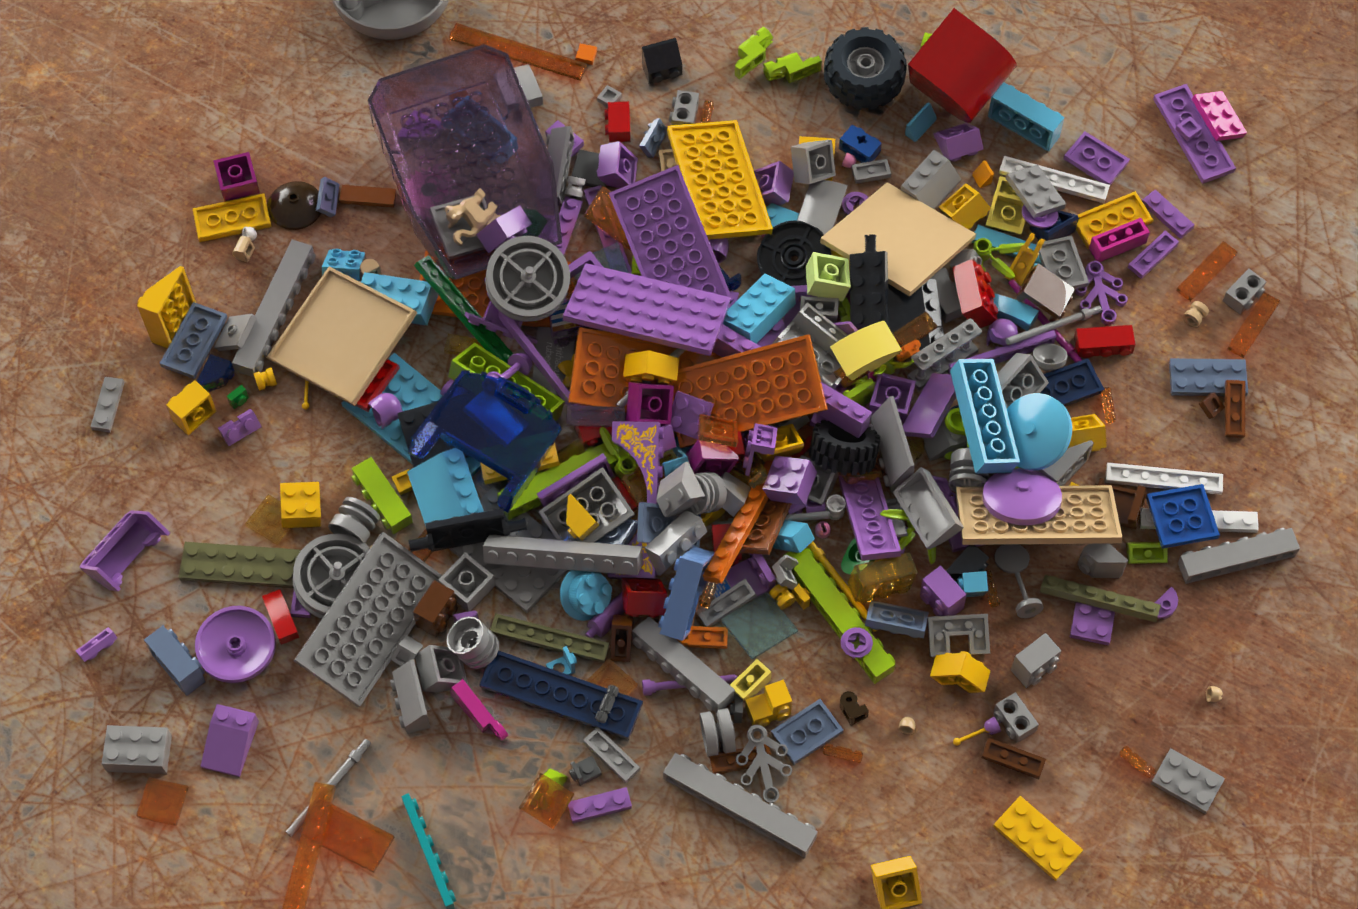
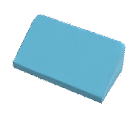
(920, 122)

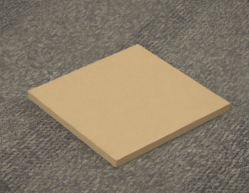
(911, 232)
(341, 335)

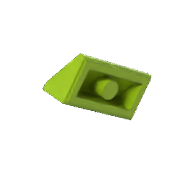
(1146, 552)

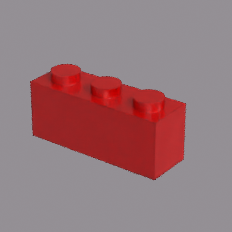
(1104, 341)

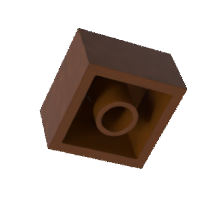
(435, 609)

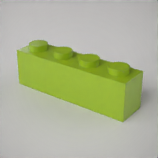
(382, 495)

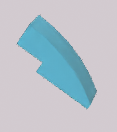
(1016, 311)

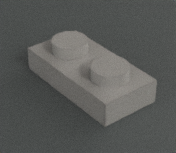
(871, 171)

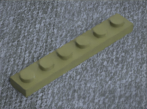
(1100, 598)
(549, 638)

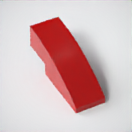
(280, 616)

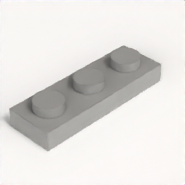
(107, 404)
(727, 603)
(611, 755)

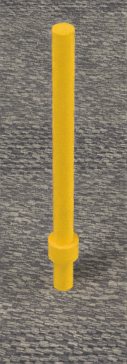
(819, 555)

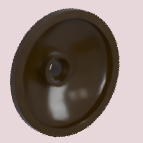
(294, 213)

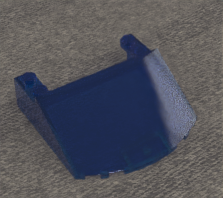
(494, 425)

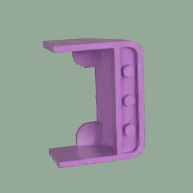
(121, 547)

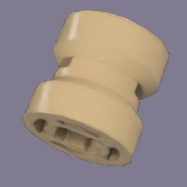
(1196, 313)

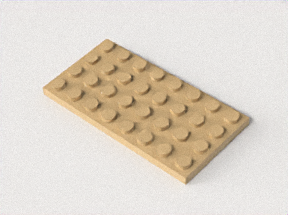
(1084, 517)

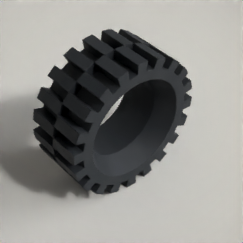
(842, 451)

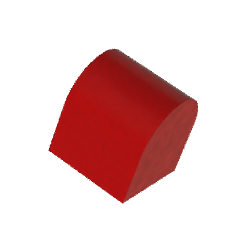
(960, 66)

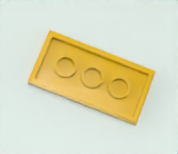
(1111, 216)
(230, 217)

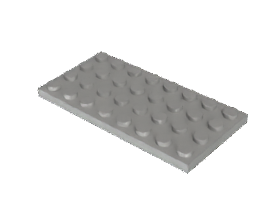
(367, 620)

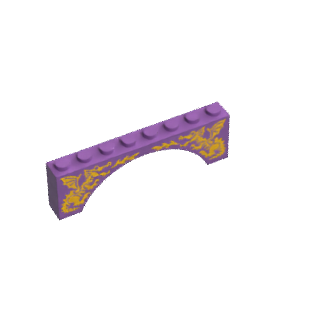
(643, 444)

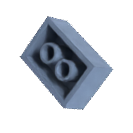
(175, 659)

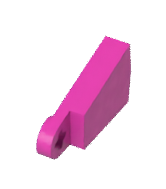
(476, 710)

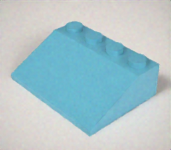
(444, 487)

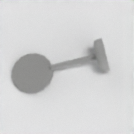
(1014, 560)

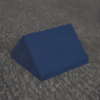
(1065, 226)

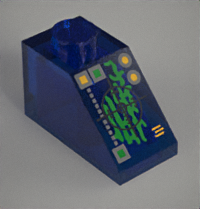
(215, 373)

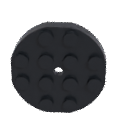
(786, 241)

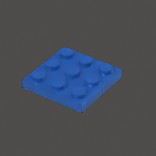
(1182, 516)

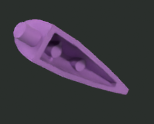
(602, 623)

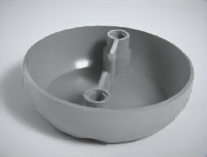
(390, 17)

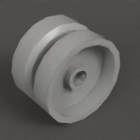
(717, 732)

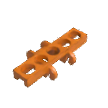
(909, 350)

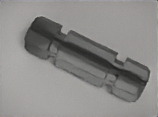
(607, 703)

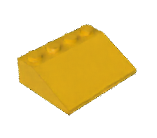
(166, 306)

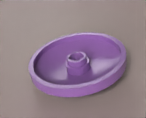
(1022, 497)
(235, 644)

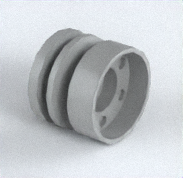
(963, 472)
(714, 491)
(354, 519)
(472, 642)

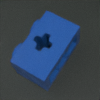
(860, 144)

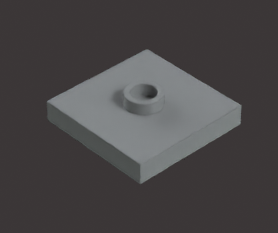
(235, 332)

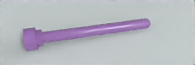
(651, 687)

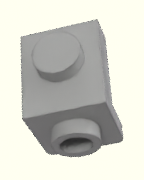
(783, 571)

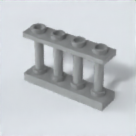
(944, 351)

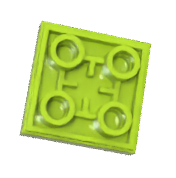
(862, 392)

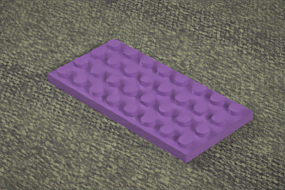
(668, 232)
(647, 309)

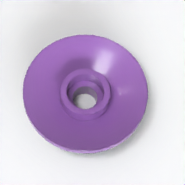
(1040, 222)

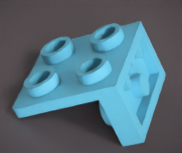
(345, 262)

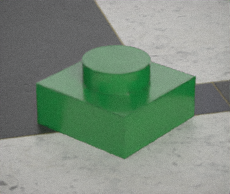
(237, 397)

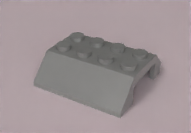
(822, 334)

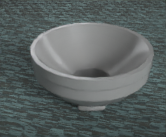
(1050, 353)

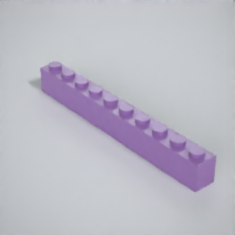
(841, 409)

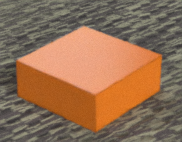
(586, 54)

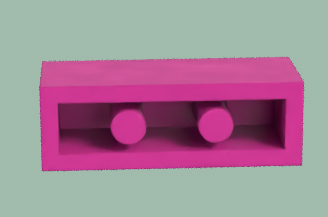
(1119, 240)

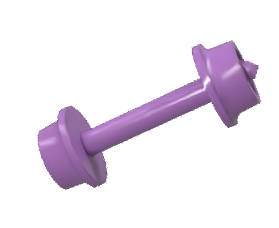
(519, 362)

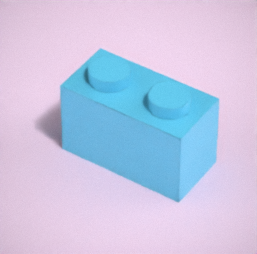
(793, 536)
(973, 583)

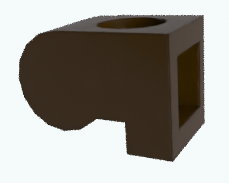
(851, 708)

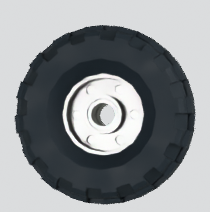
(865, 68)

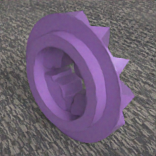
(851, 199)
(864, 639)

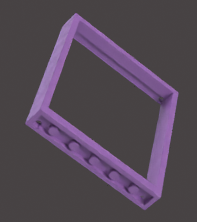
(575, 268)

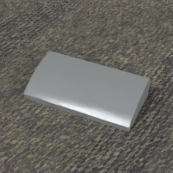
(822, 204)
(927, 508)

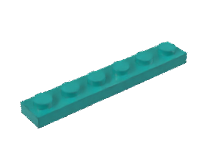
(432, 859)

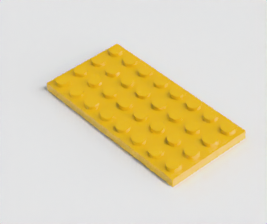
(720, 178)

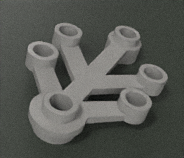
(762, 760)

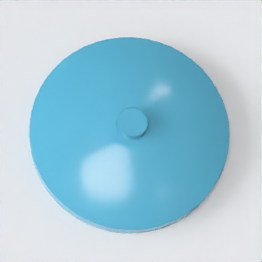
(1039, 430)

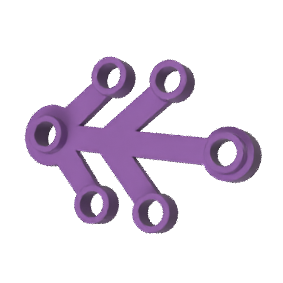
(1102, 290)

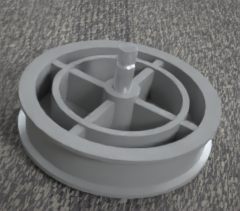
(527, 278)
(325, 569)

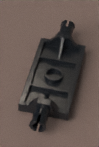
(869, 285)
(466, 530)

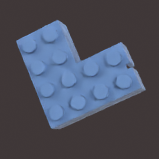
(685, 593)

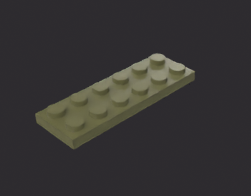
(238, 564)

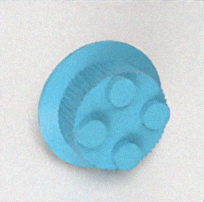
(584, 594)

